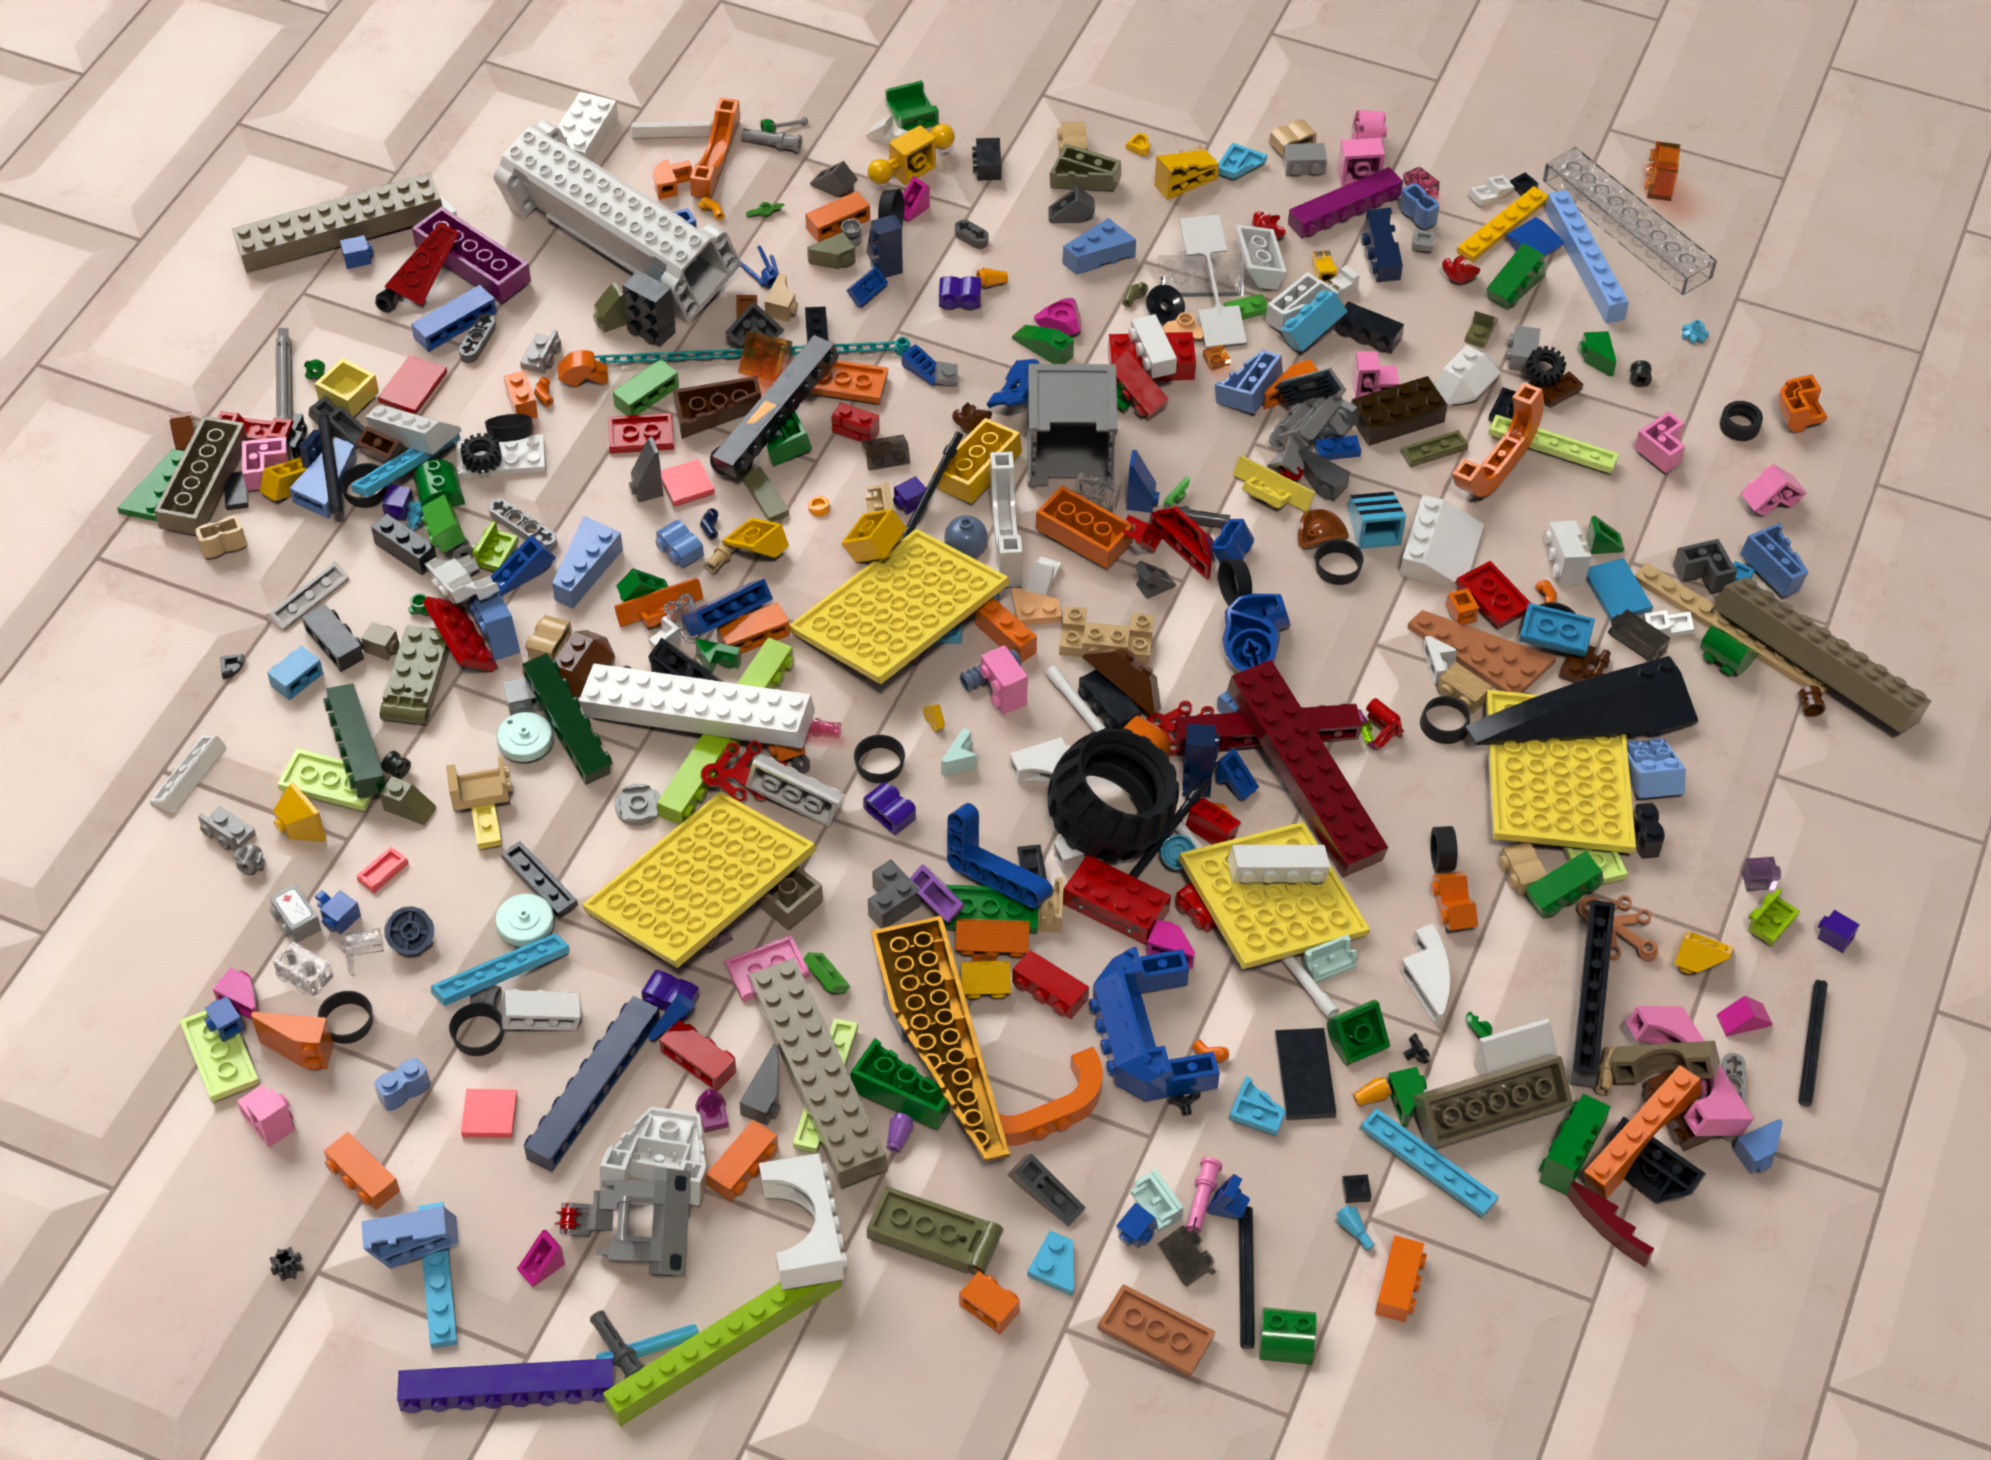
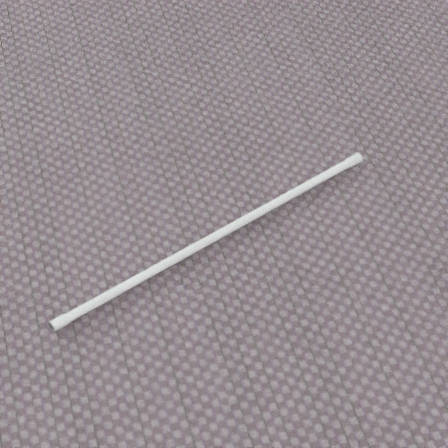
(1320, 998)

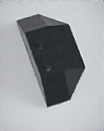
(671, 660)
(1661, 1171)

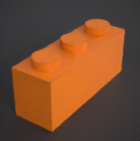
(827, 220)
(754, 628)
(1005, 629)
(992, 936)
(742, 1160)
(361, 1171)
(1401, 1279)

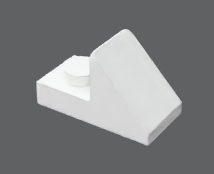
(884, 131)
(1042, 575)
(1438, 656)

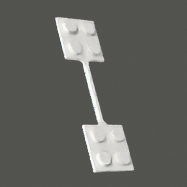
(1219, 324)

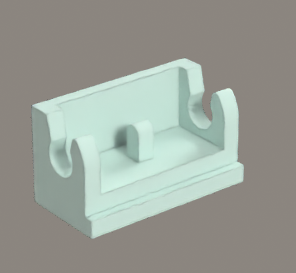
(1330, 959)
(1158, 1199)

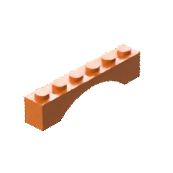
(707, 171)
(1618, 1156)

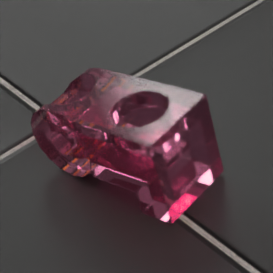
(1424, 179)

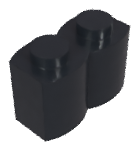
(1648, 830)

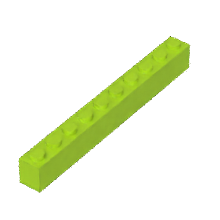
(687, 787)
(710, 1348)

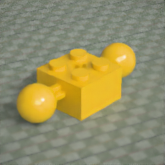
(911, 154)

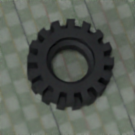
(1550, 357)
(481, 462)

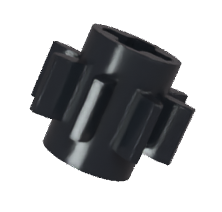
(286, 1263)

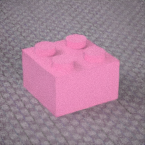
(1359, 159)

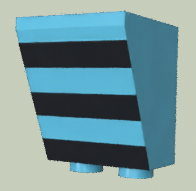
(1376, 519)

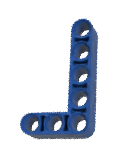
(987, 868)

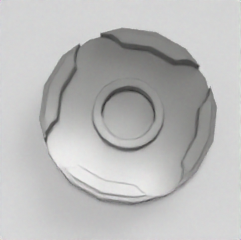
(637, 804)

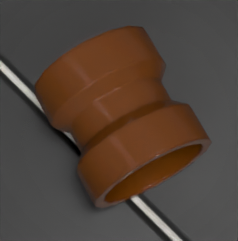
(1811, 701)

